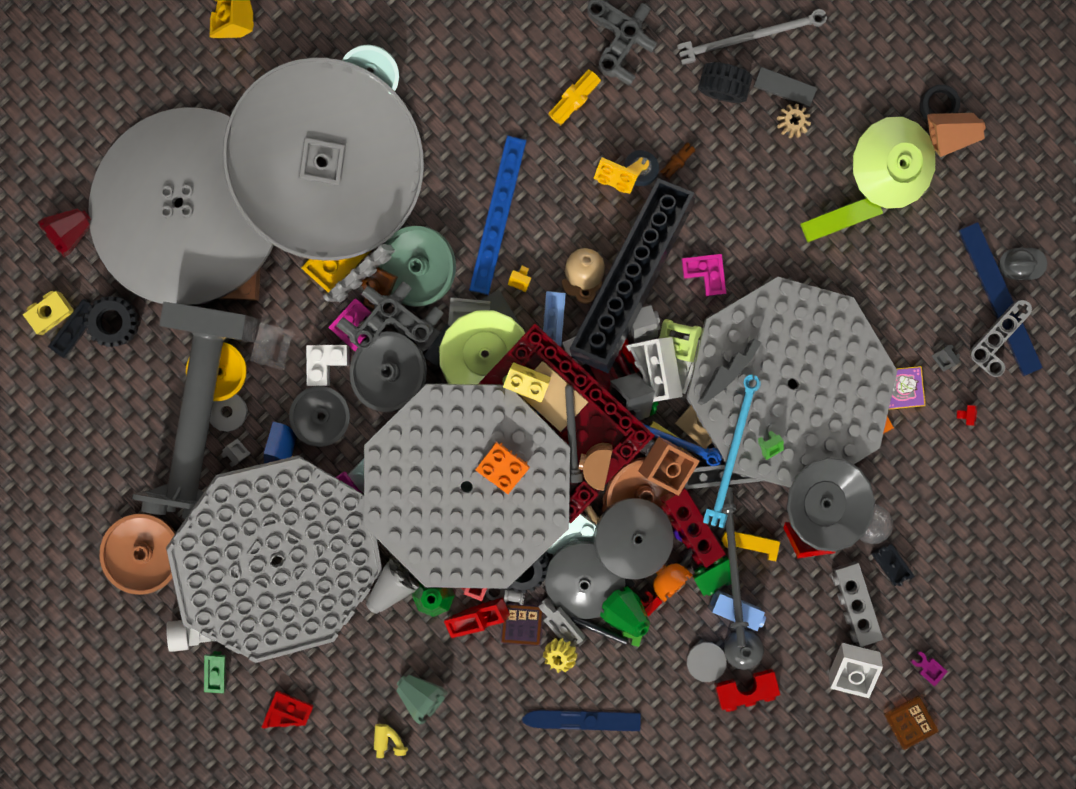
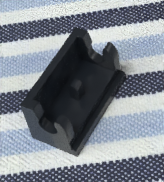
(892, 564)

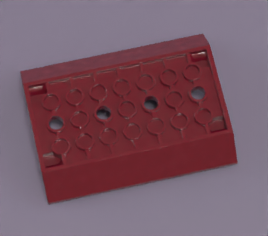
(599, 420)

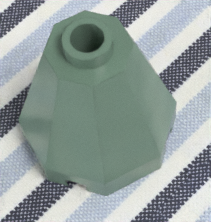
(420, 697)

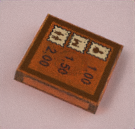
(911, 722)

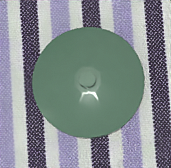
(423, 262)

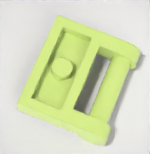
(683, 348)

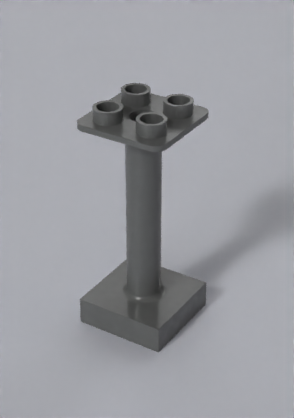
(209, 332)

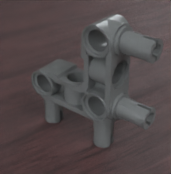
(617, 22)
(379, 319)

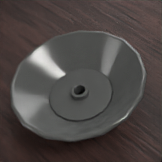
(848, 507)

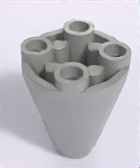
(391, 587)

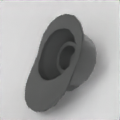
(1023, 263)

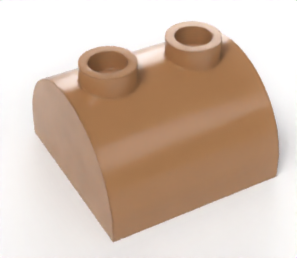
(596, 465)

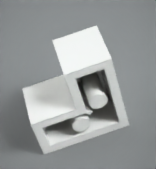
(321, 358)

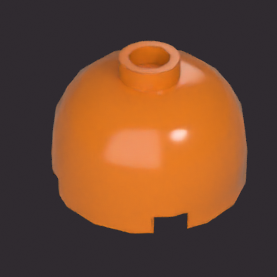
(670, 580)

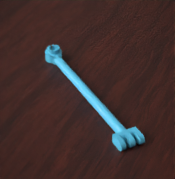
(716, 513)

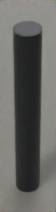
(600, 630)

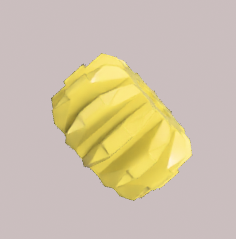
(560, 655)

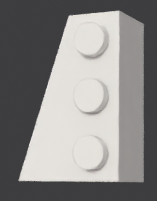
(658, 366)

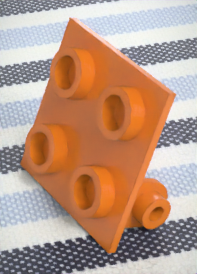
(502, 467)

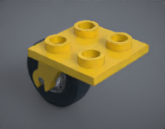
(638, 169)

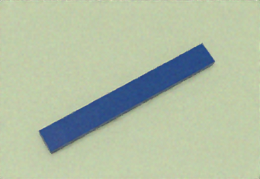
(497, 215)

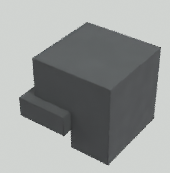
(633, 395)

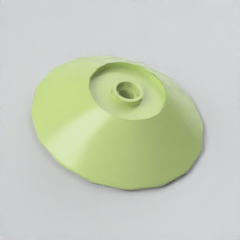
(878, 162)
(471, 335)

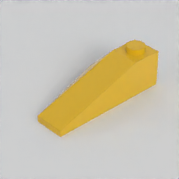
(231, 19)

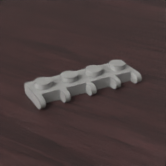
(365, 269)

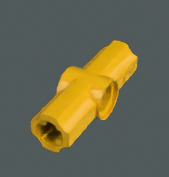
(574, 97)

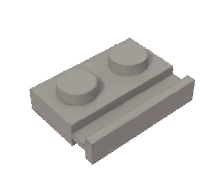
(461, 307)

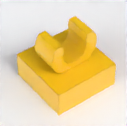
(520, 279)

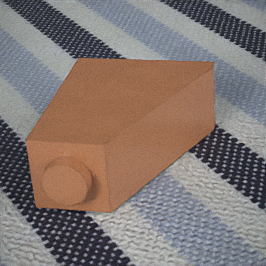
(954, 131)

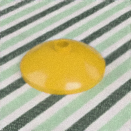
(233, 373)

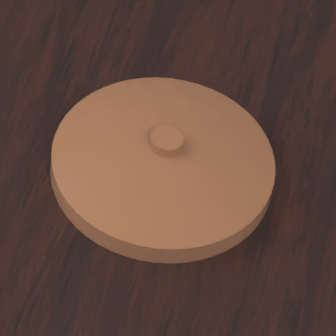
(632, 484)
(136, 553)

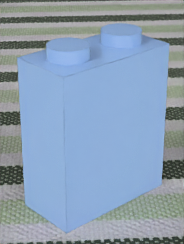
(723, 605)

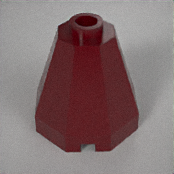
(65, 229)

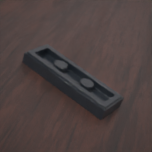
(71, 331)

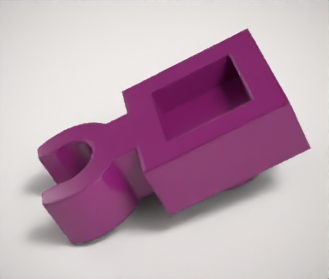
(930, 669)

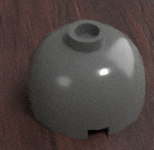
(747, 656)

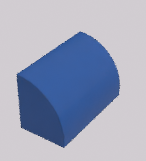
(279, 443)

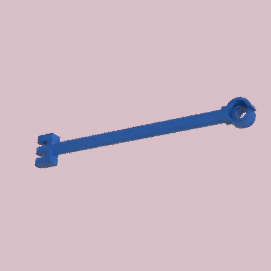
(707, 454)

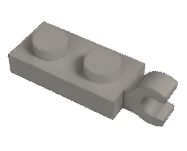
(561, 623)

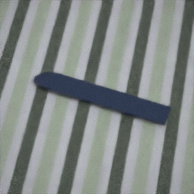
(583, 720)

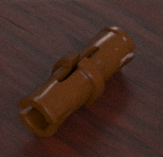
(677, 161)

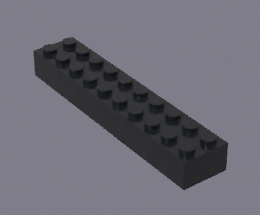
(632, 275)

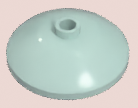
(378, 59)

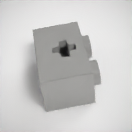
(646, 325)

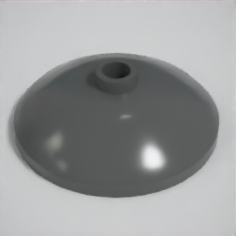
(305, 414)

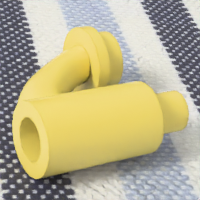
(381, 735)

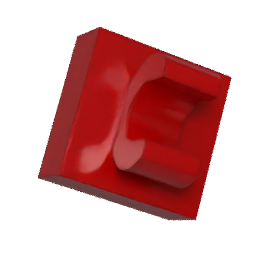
(970, 415)
(652, 603)

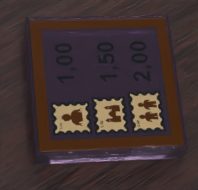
(522, 625)

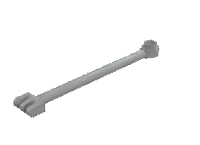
(692, 51)

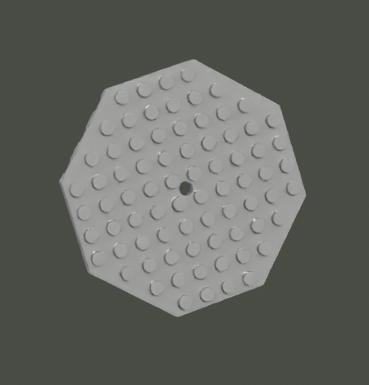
(831, 355)
(417, 494)
(227, 549)

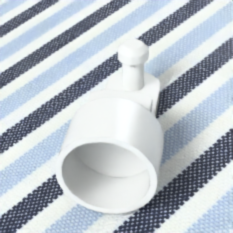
(181, 637)

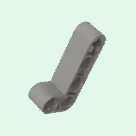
(1003, 335)

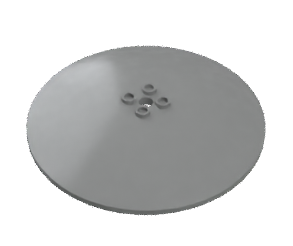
(330, 113)
(165, 250)

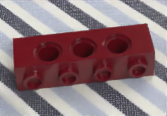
(711, 550)

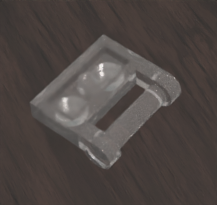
(266, 344)

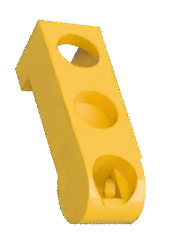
(755, 543)

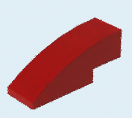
(477, 618)

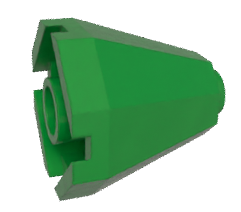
(439, 605)
(626, 612)

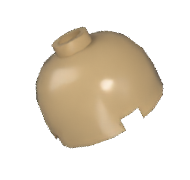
(584, 268)

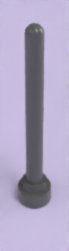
(575, 474)

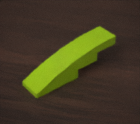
(840, 219)

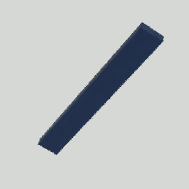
(999, 296)

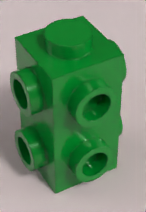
(713, 576)

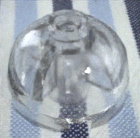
(880, 527)

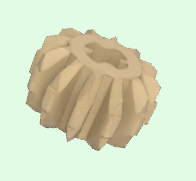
(791, 128)

